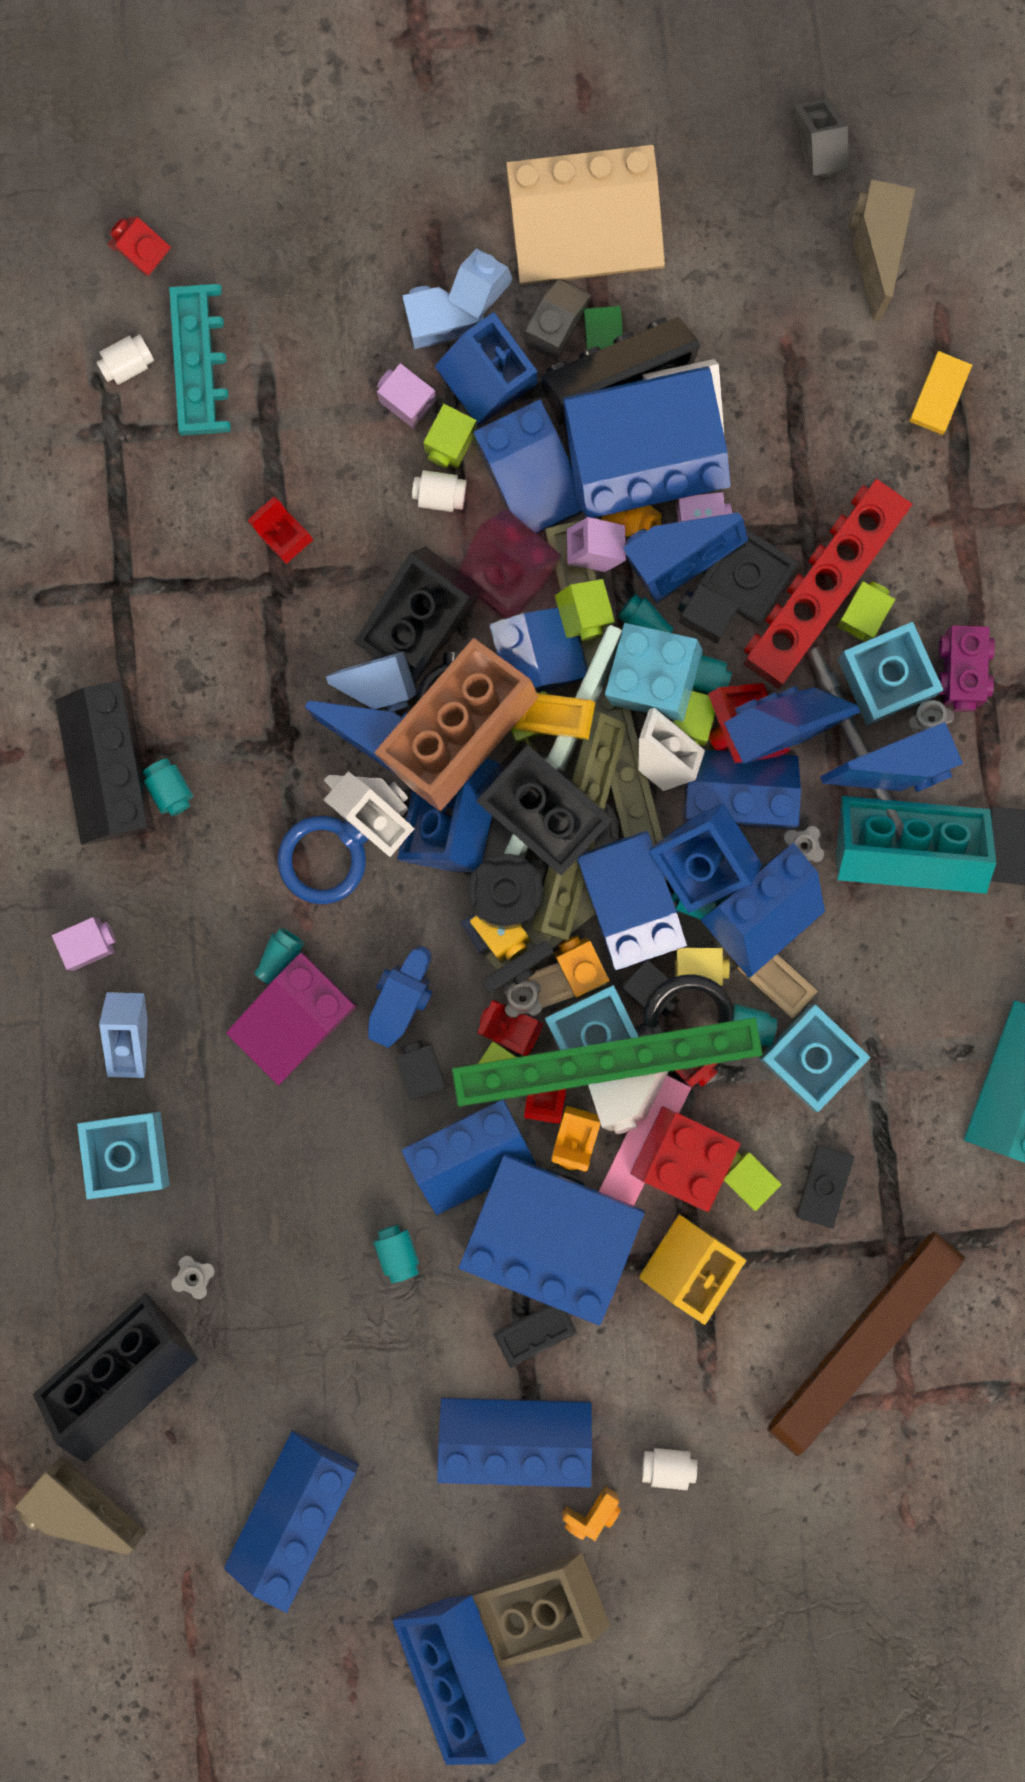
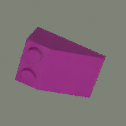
(291, 1018)

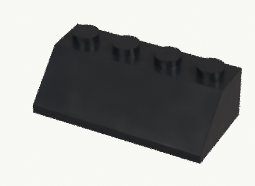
(658, 348)
(104, 763)
(114, 1378)

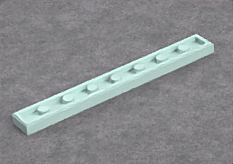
(591, 690)

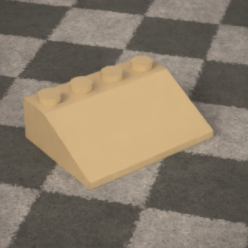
(586, 214)

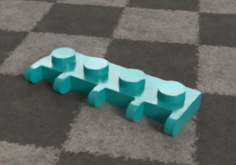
(195, 359)

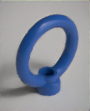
(349, 836)

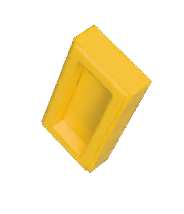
(940, 393)
(558, 716)

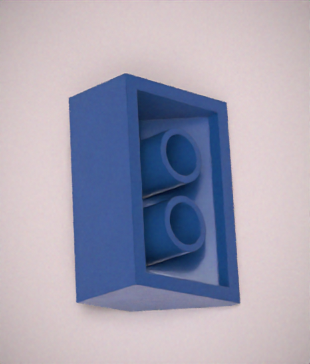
(785, 720)
(755, 793)
(445, 840)
(768, 912)
(465, 1155)

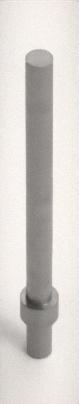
(829, 683)

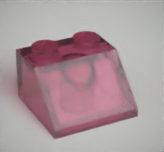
(508, 563)

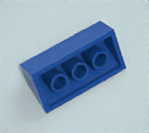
(515, 1442)
(290, 1520)
(460, 1682)

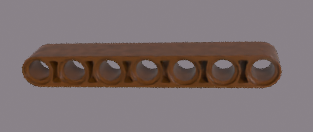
(865, 1343)

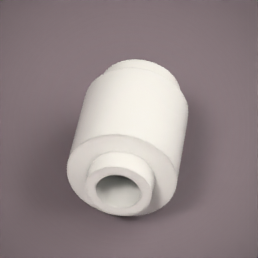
(125, 359)
(439, 491)
(669, 1468)

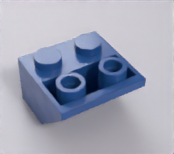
(487, 369)

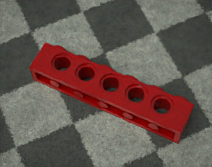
(887, 511)

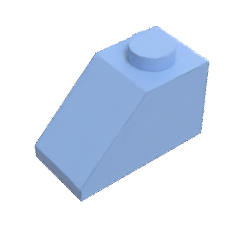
(479, 283)
(434, 318)
(377, 682)
(124, 1034)

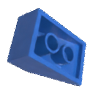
(529, 467)
(679, 551)
(358, 726)
(913, 761)
(631, 901)

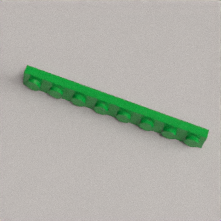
(607, 1061)

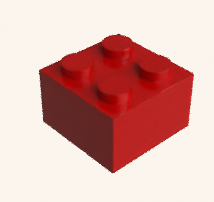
(685, 1159)

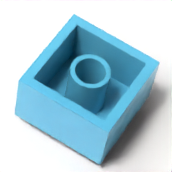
(653, 671)
(890, 673)
(592, 1021)
(814, 1057)
(123, 1155)

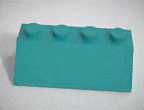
(936, 850)
(1000, 1108)

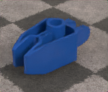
(401, 995)

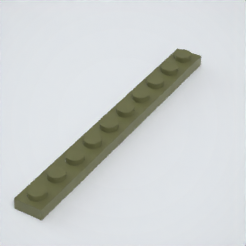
(629, 785)

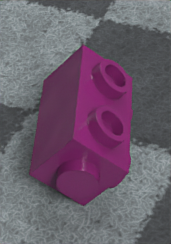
(966, 663)

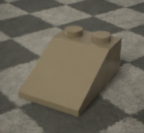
(879, 239)
(74, 1509)
(542, 1611)

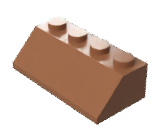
(457, 723)

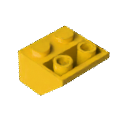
(692, 1269)

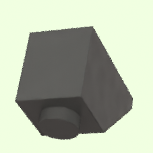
(822, 137)
(556, 319)

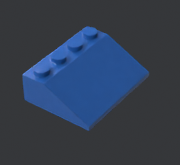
(646, 442)
(552, 1239)

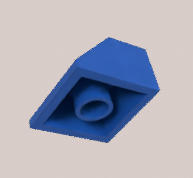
(539, 649)
(706, 858)

